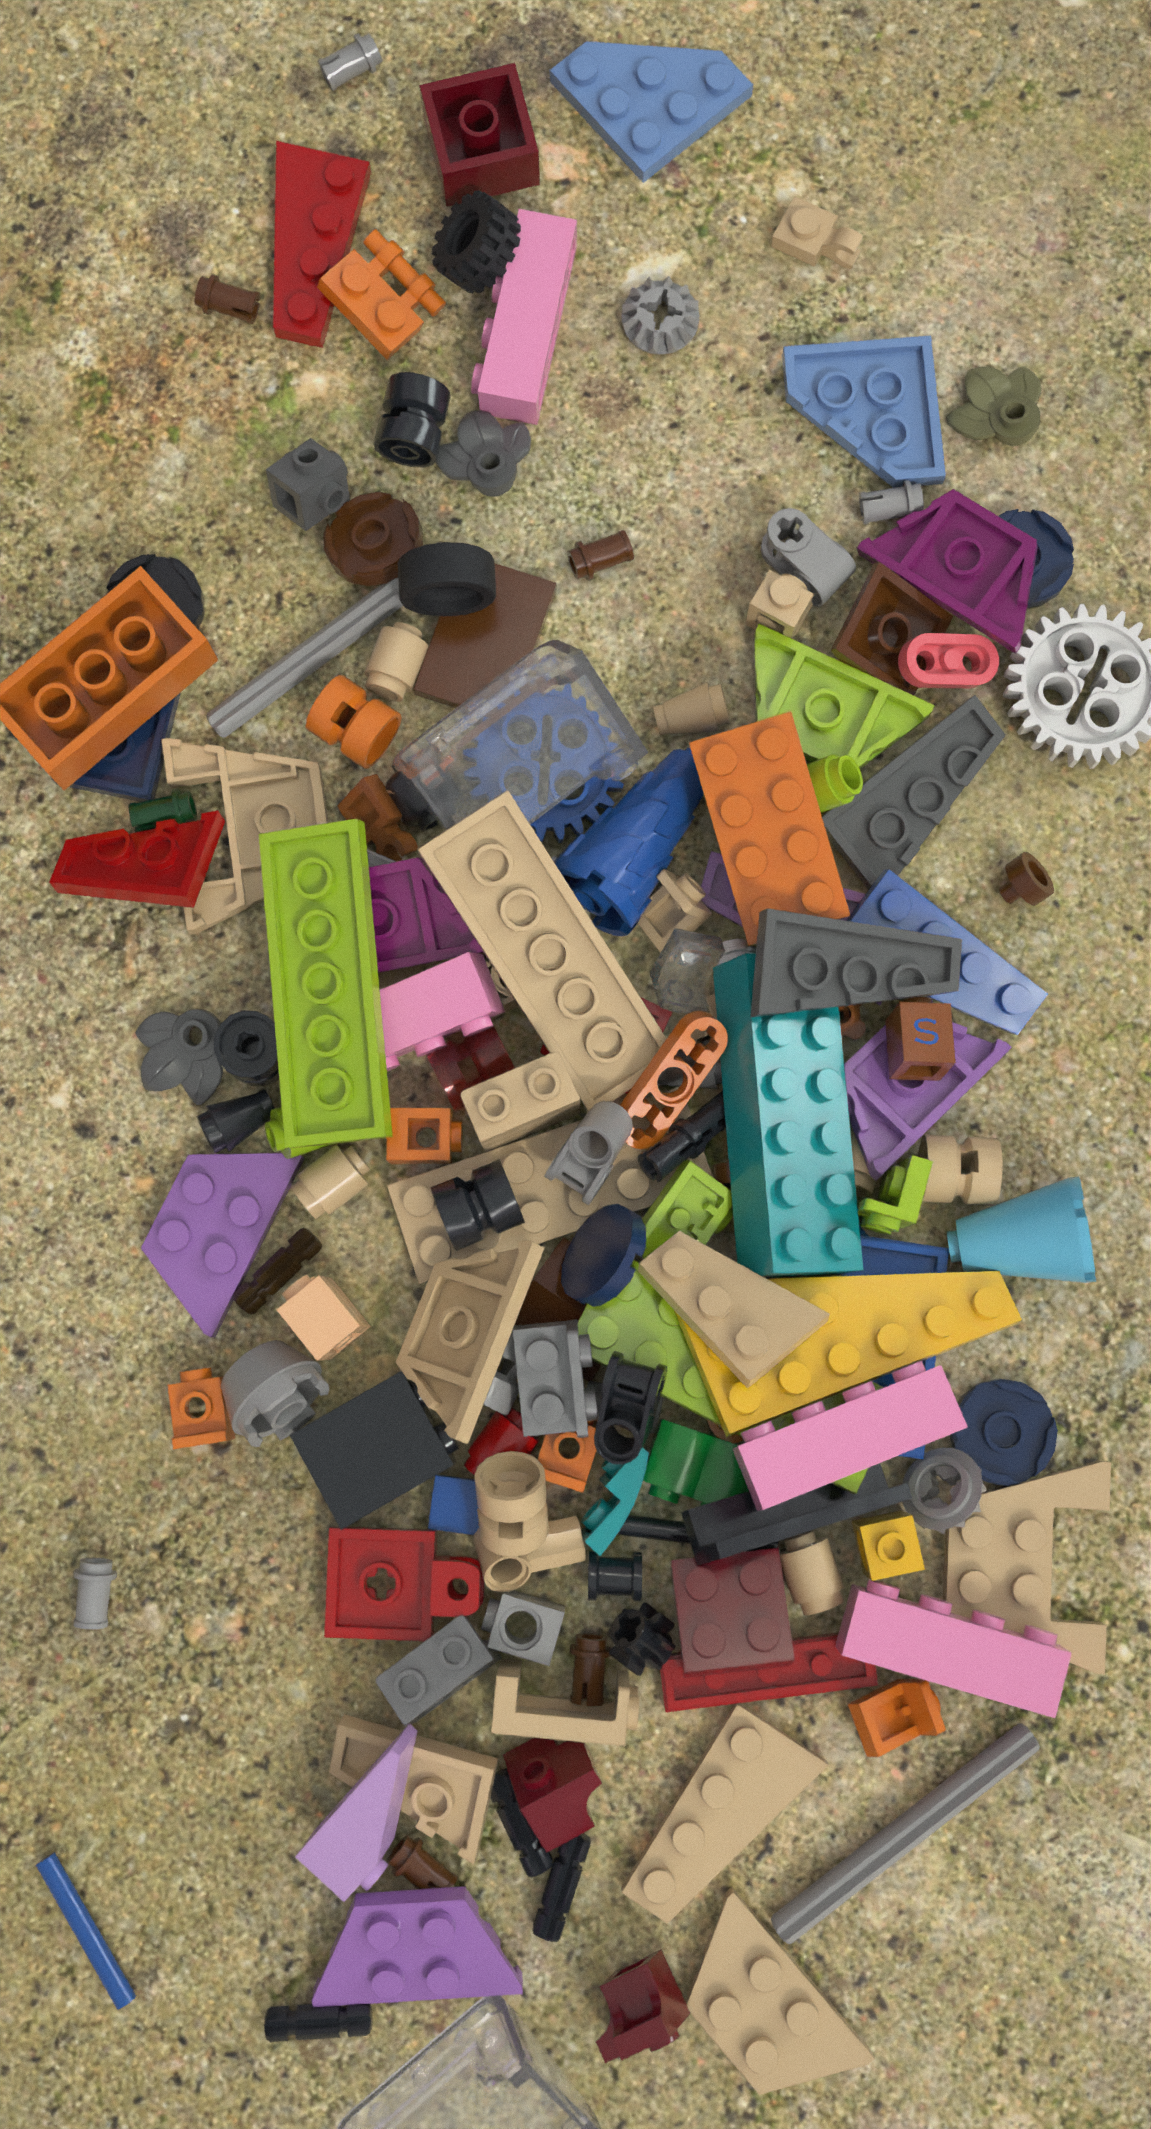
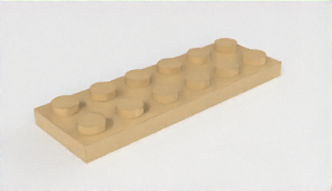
(545, 948)
(546, 1205)

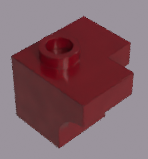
(553, 1787)
(642, 2008)

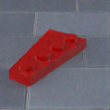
(315, 225)

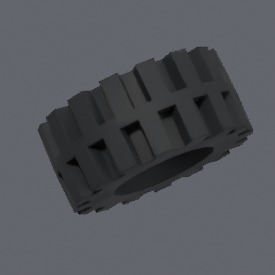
(476, 242)

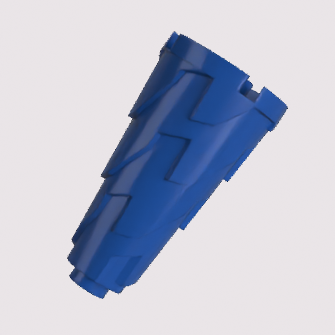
(626, 848)

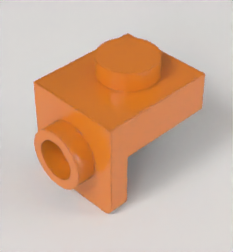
(896, 1715)

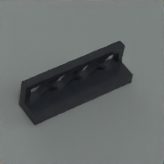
(737, 1526)

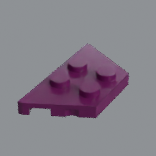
(963, 563)
(414, 917)

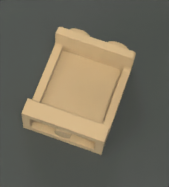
(521, 1101)
(558, 1717)

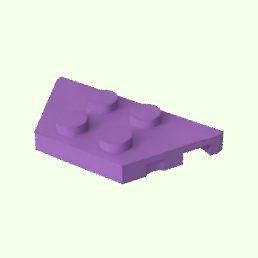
(897, 1112)
(216, 1227)
(415, 1950)

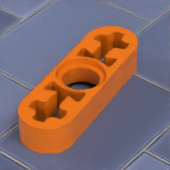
(666, 1057)

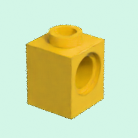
(888, 1545)

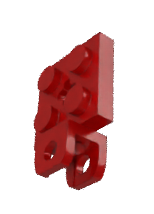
(421, 1579)

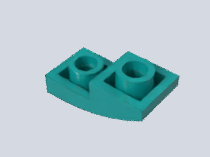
(606, 1518)

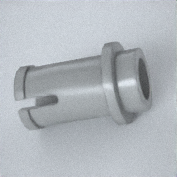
(350, 61)
(890, 502)
(93, 1592)

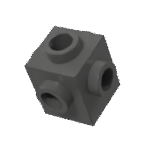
(308, 484)

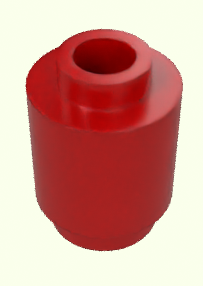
(500, 1435)

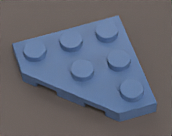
(650, 98)
(873, 402)

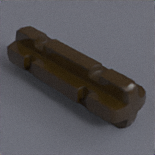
(277, 1271)

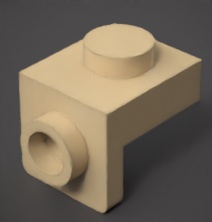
(674, 906)

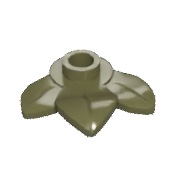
(994, 401)

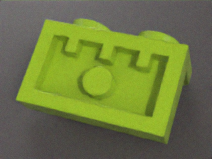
(903, 1193)
(688, 1204)

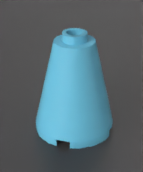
(1029, 1236)

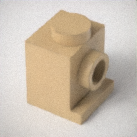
(782, 600)

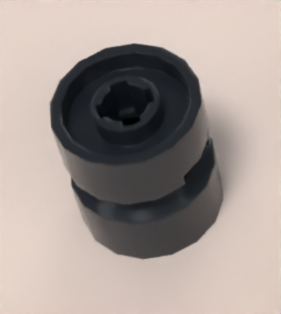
(414, 411)
(248, 1048)
(477, 1205)

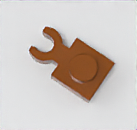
(374, 806)

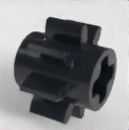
(641, 1639)

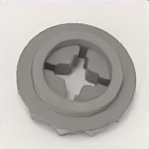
(674, 331)
(954, 1468)

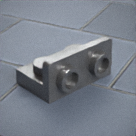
(552, 1378)
(436, 1670)

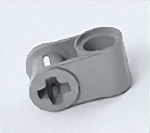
(808, 555)
(592, 1149)

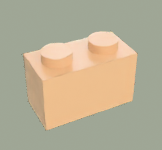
(321, 1316)

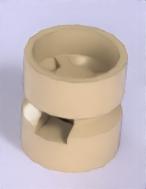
(977, 1155)
(511, 1503)

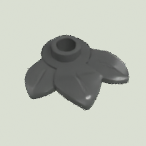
(485, 453)
(174, 1056)

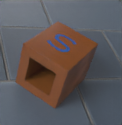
(920, 1040)

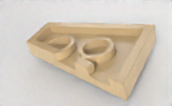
(731, 1307)
(445, 1784)

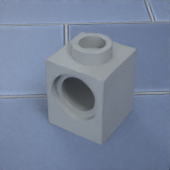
(538, 1646)

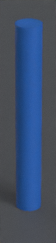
(86, 1931)

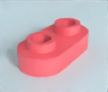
(944, 660)

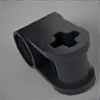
(628, 1399)

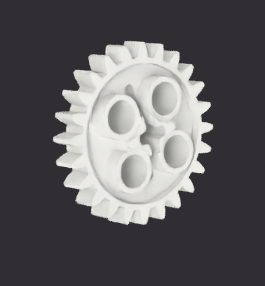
(1045, 665)

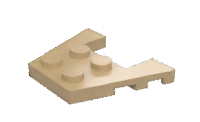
(259, 797)
(1006, 1557)

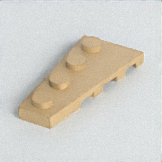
(726, 1802)

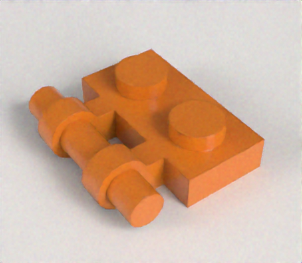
(371, 303)

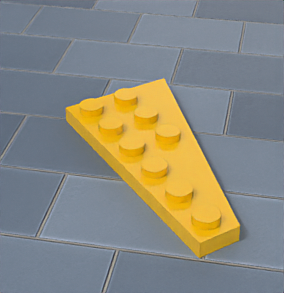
(871, 1331)

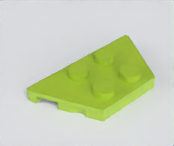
(830, 701)

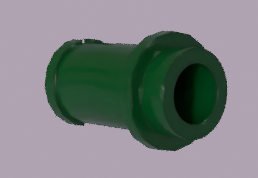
(175, 806)

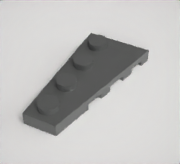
(912, 793)
(837, 963)

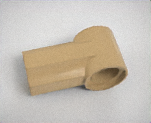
(562, 1547)

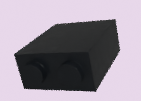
(374, 1449)

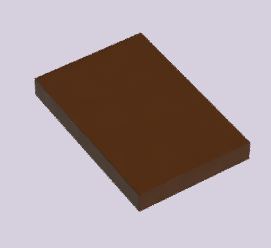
(482, 645)

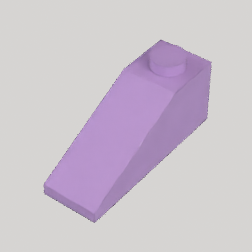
(358, 1831)

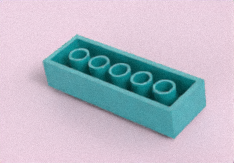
(786, 1134)

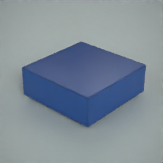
(454, 1505)

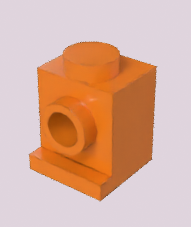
(407, 1125)
(213, 1425)
(568, 1471)

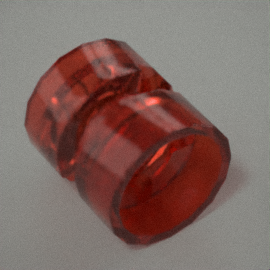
(487, 1055)

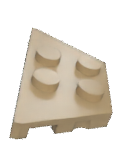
(464, 1331)
(767, 2007)

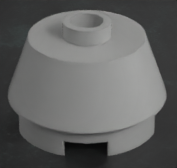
(271, 1391)

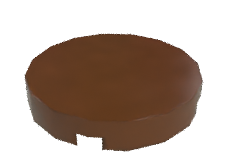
(371, 538)

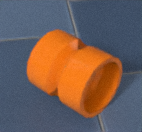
(366, 732)

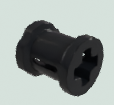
(615, 1576)

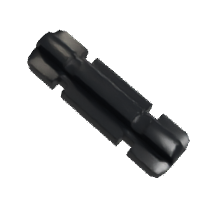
(533, 1855)
(561, 1888)
(317, 2022)

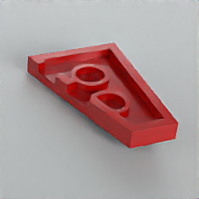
(143, 866)

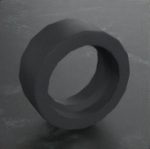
(446, 579)

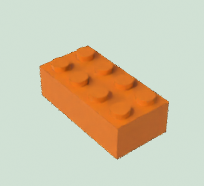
(103, 678)
(768, 822)

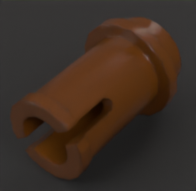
(226, 299)
(600, 555)
(589, 1668)
(419, 1866)

